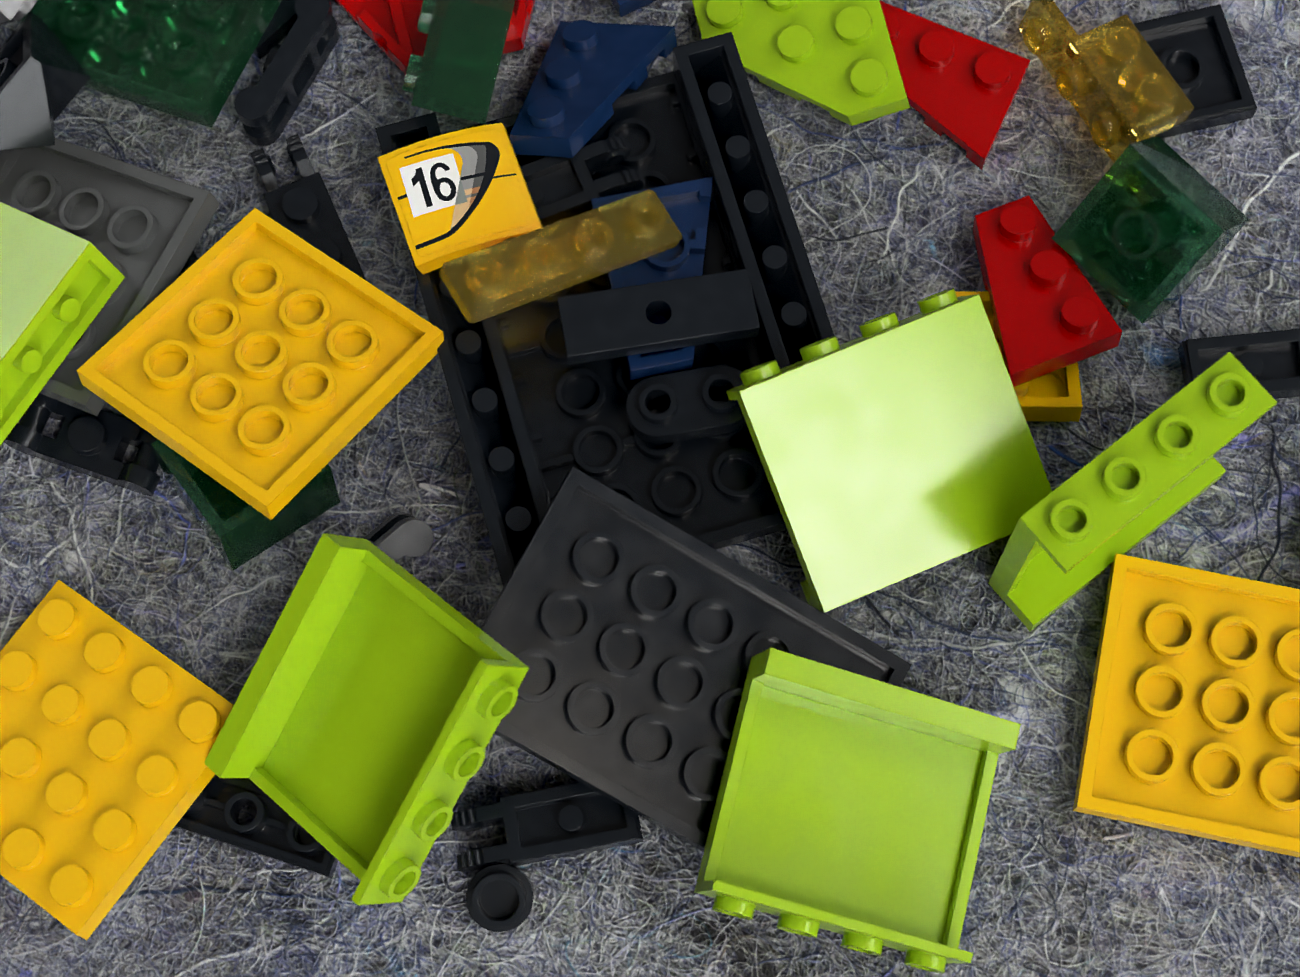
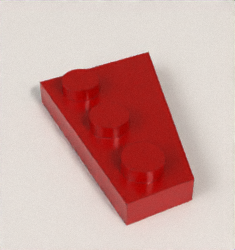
(955, 80)
(1038, 294)

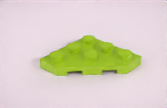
(814, 51)

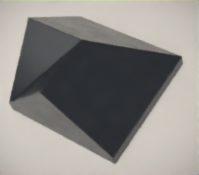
(35, 84)

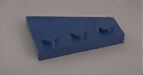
(581, 80)

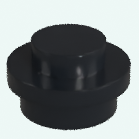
(499, 897)

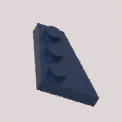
(689, 208)

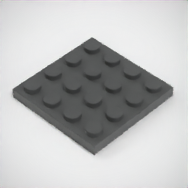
(128, 213)

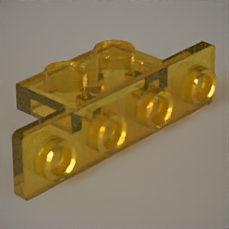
(1106, 76)
(559, 255)

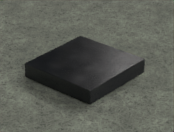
(1204, 64)

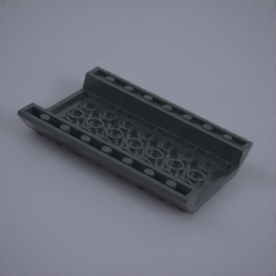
(537, 417)

